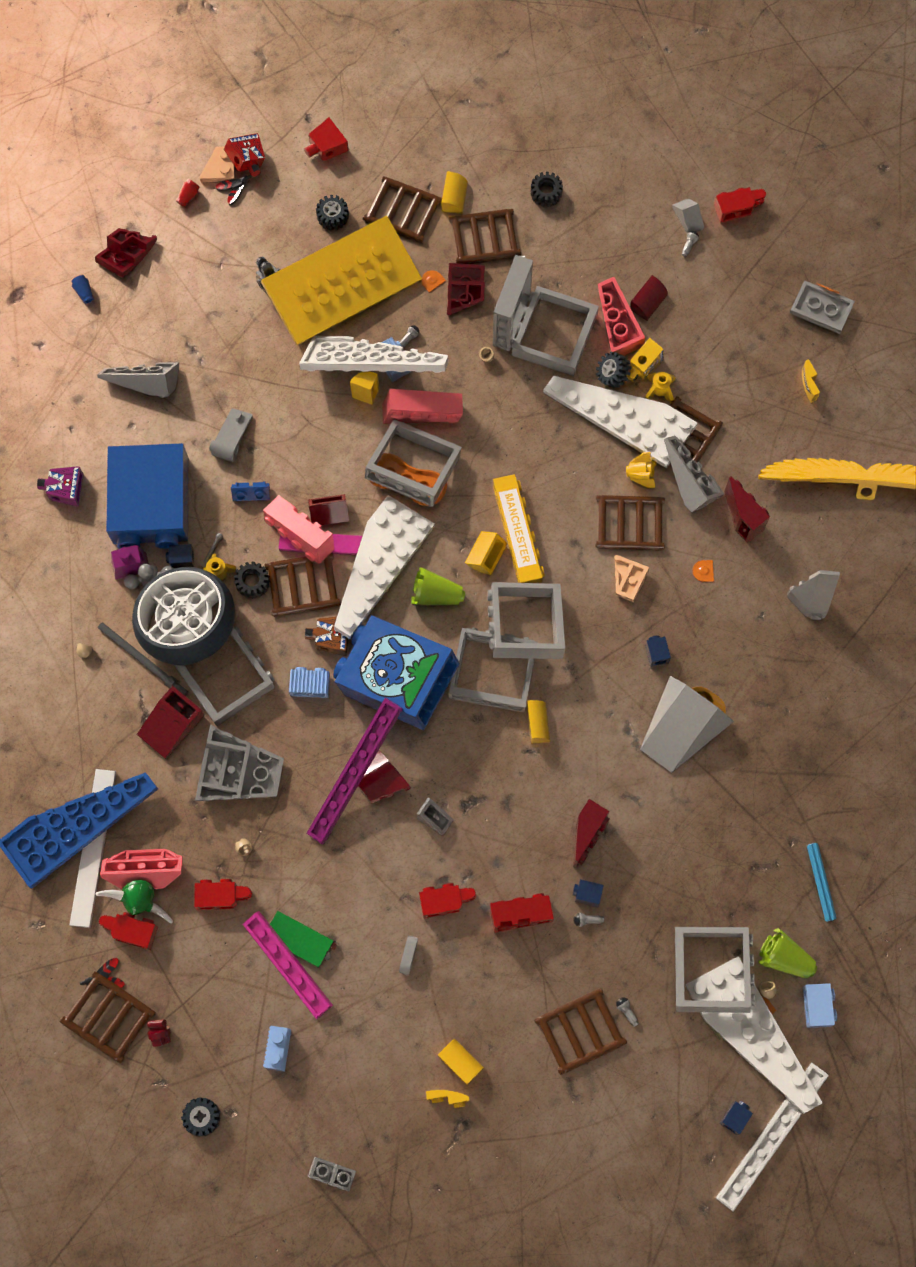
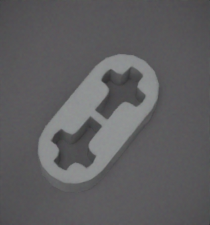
(408, 955)

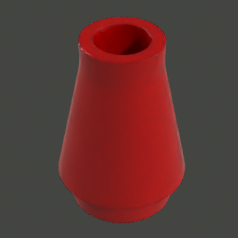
(188, 192)

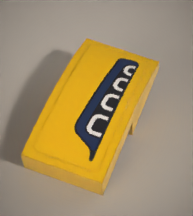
(808, 377)

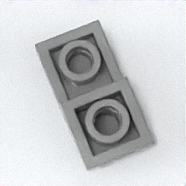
(331, 1174)

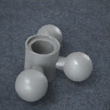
(146, 574)

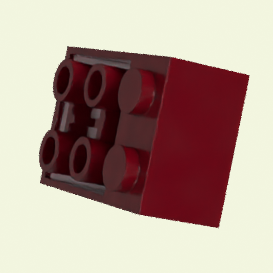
(747, 515)
(170, 722)
(589, 822)

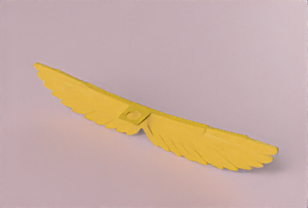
(842, 472)

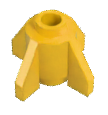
(660, 385)
(642, 469)
(219, 568)

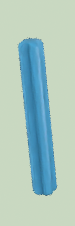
(821, 882)

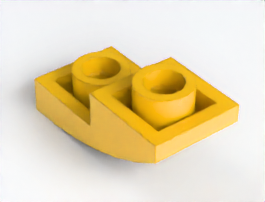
(454, 1098)

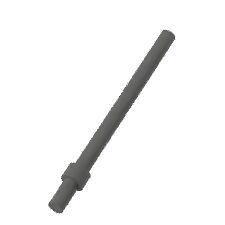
(169, 680)

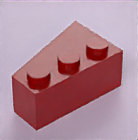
(521, 912)

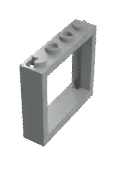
(512, 302)
(544, 359)
(405, 485)
(526, 650)
(486, 698)
(244, 701)
(748, 960)

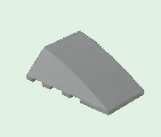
(682, 725)
(236, 769)

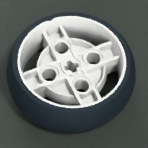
(183, 589)

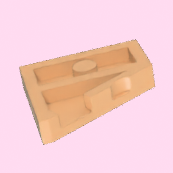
(218, 167)
(629, 577)

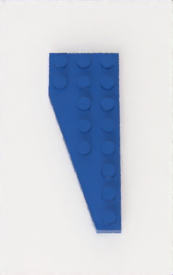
(58, 834)

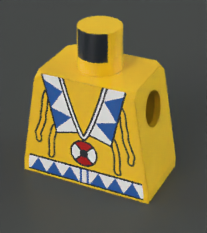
(646, 360)

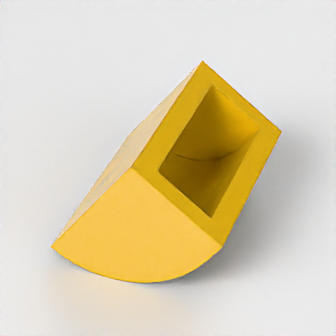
(454, 193)
(365, 387)
(486, 552)
(538, 721)
(460, 1061)

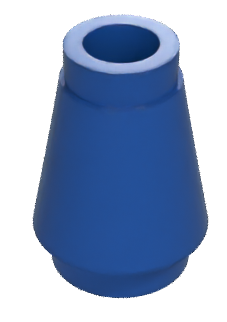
(82, 288)

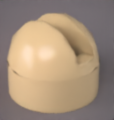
(485, 351)
(83, 650)
(243, 851)
(767, 989)

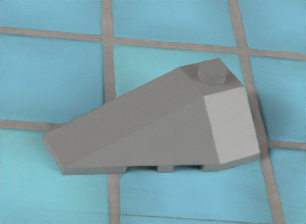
(154, 380)
(694, 485)
(815, 595)

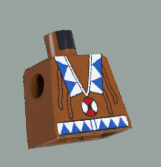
(327, 638)

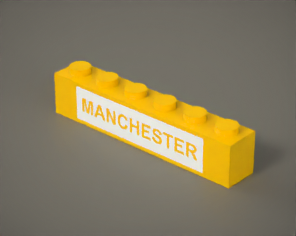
(517, 529)

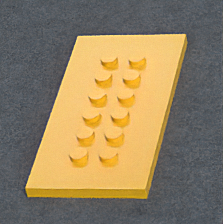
(341, 280)

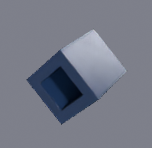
(180, 556)
(657, 651)
(588, 893)
(736, 1117)

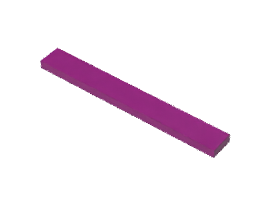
(354, 770)

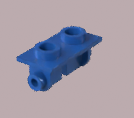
(244, 492)

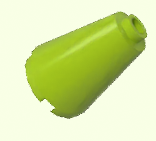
(435, 590)
(786, 956)

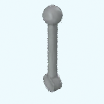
(219, 536)

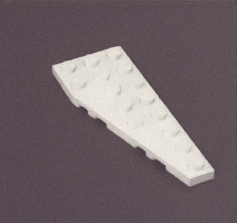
(345, 354)
(627, 417)
(385, 549)
(754, 1033)

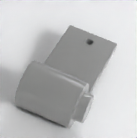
(227, 441)

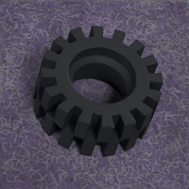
(546, 198)
(251, 590)

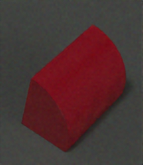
(649, 298)
(328, 510)

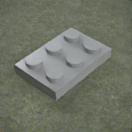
(822, 307)

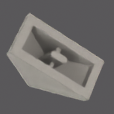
(689, 215)
(434, 817)

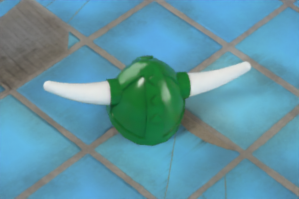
(137, 898)

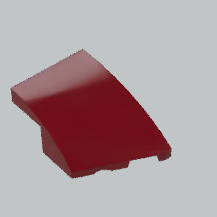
(124, 251)
(464, 286)
(381, 780)

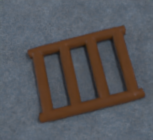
(402, 230)
(479, 256)
(706, 440)
(621, 543)
(296, 606)
(85, 1031)
(582, 1058)

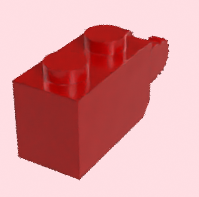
(738, 203)
(219, 894)
(444, 900)
(130, 930)

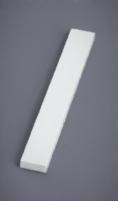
(90, 864)
(765, 1146)

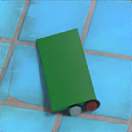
(303, 940)

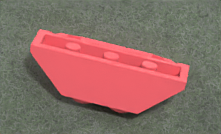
(150, 865)

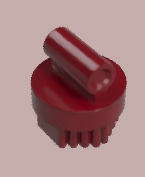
(159, 1032)

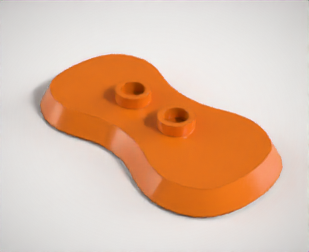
(397, 465)

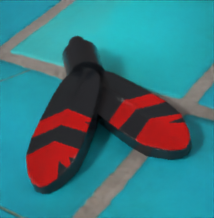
(236, 185)
(105, 970)

